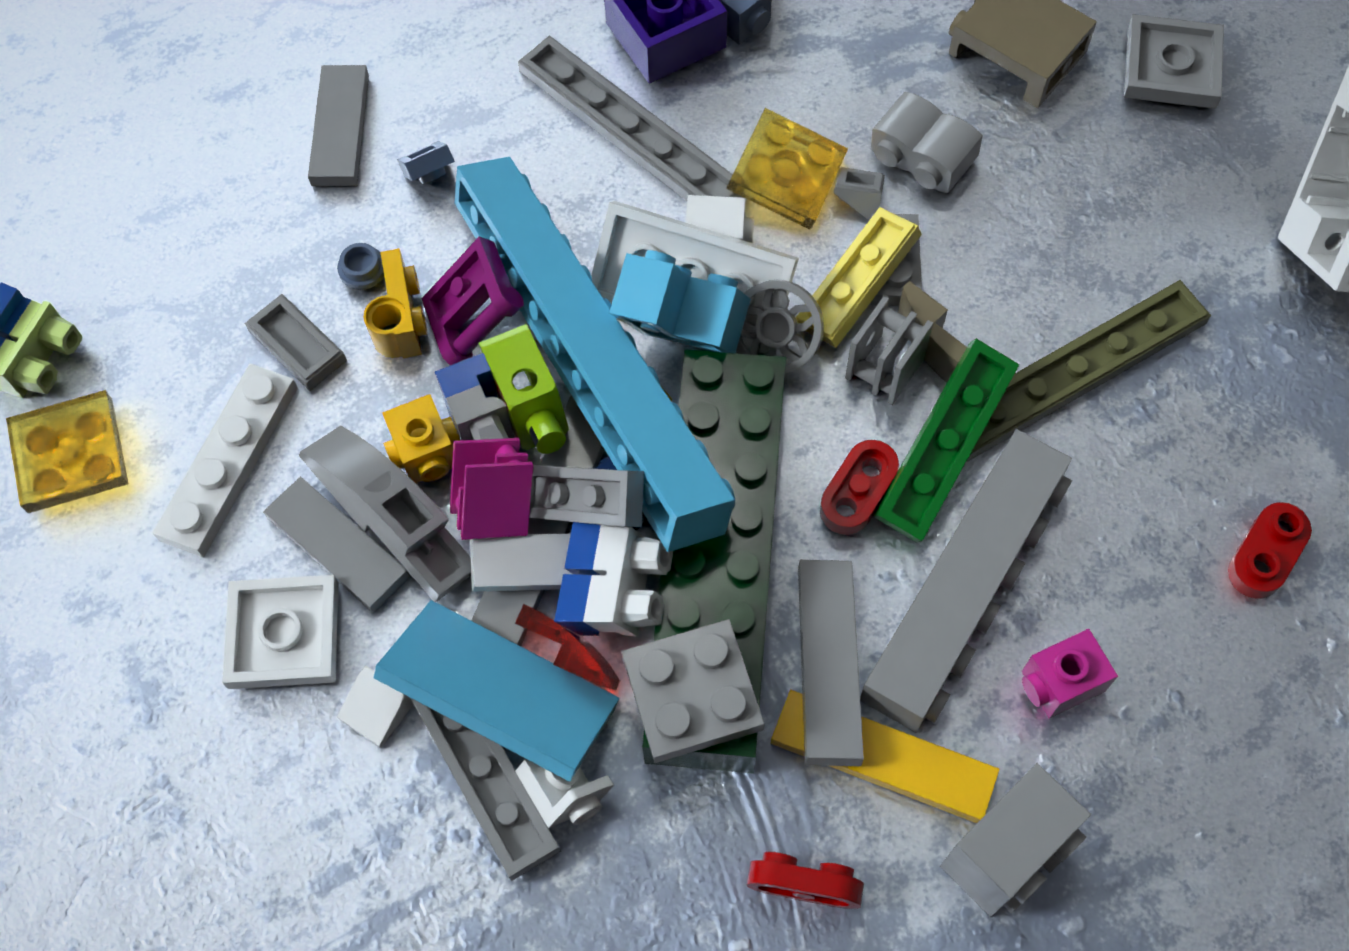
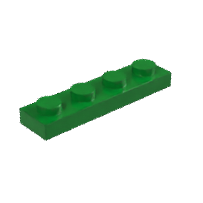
(946, 440)

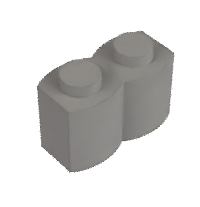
(925, 142)

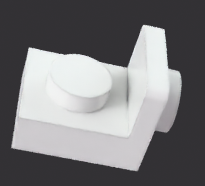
(560, 799)

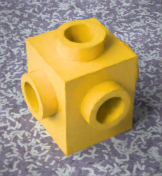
(420, 439)

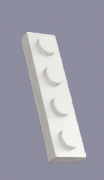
(225, 460)

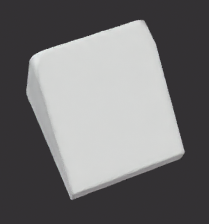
(374, 708)

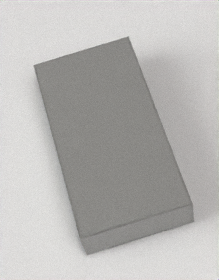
(296, 342)

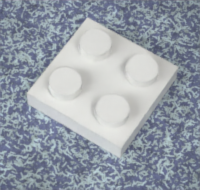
(281, 632)

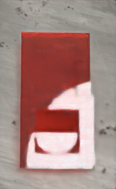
(575, 653)

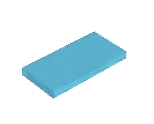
(497, 689)

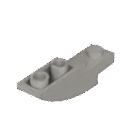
(391, 505)

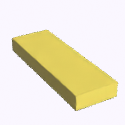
(861, 273)

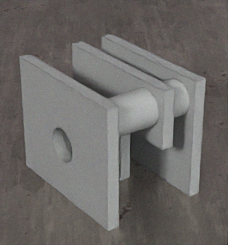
(868, 336)

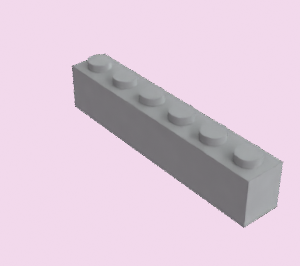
(965, 581)

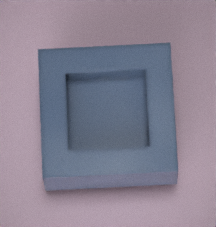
(426, 162)

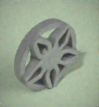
(779, 326)

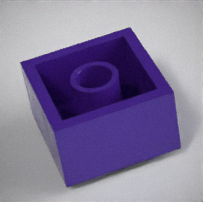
(667, 33)

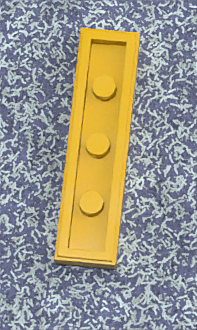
(904, 764)

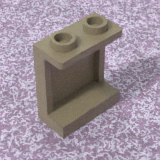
(1027, 38)

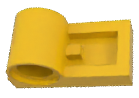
(396, 309)

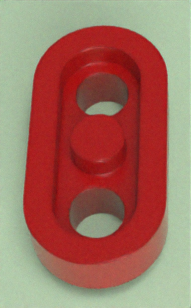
(856, 489)
(1271, 546)
(828, 886)

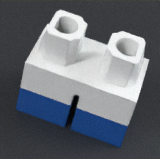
(610, 580)

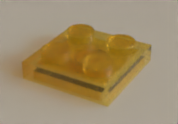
(787, 168)
(66, 451)

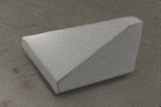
(860, 189)

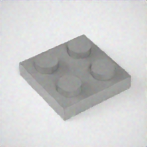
(1174, 61)
(692, 691)

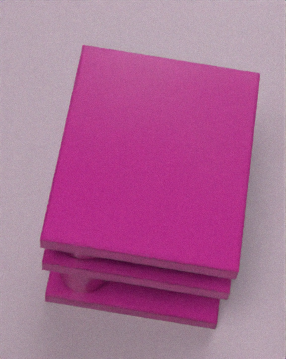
(490, 488)

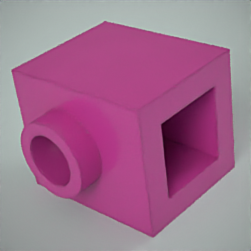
(1067, 674)

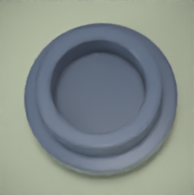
(360, 266)

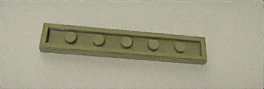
(1093, 361)

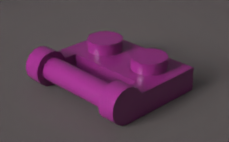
(461, 292)

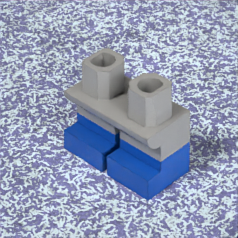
(473, 400)

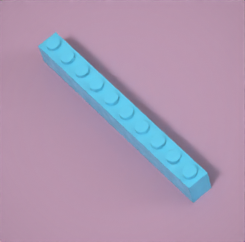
(596, 356)

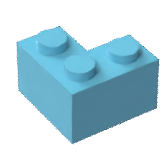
(675, 307)

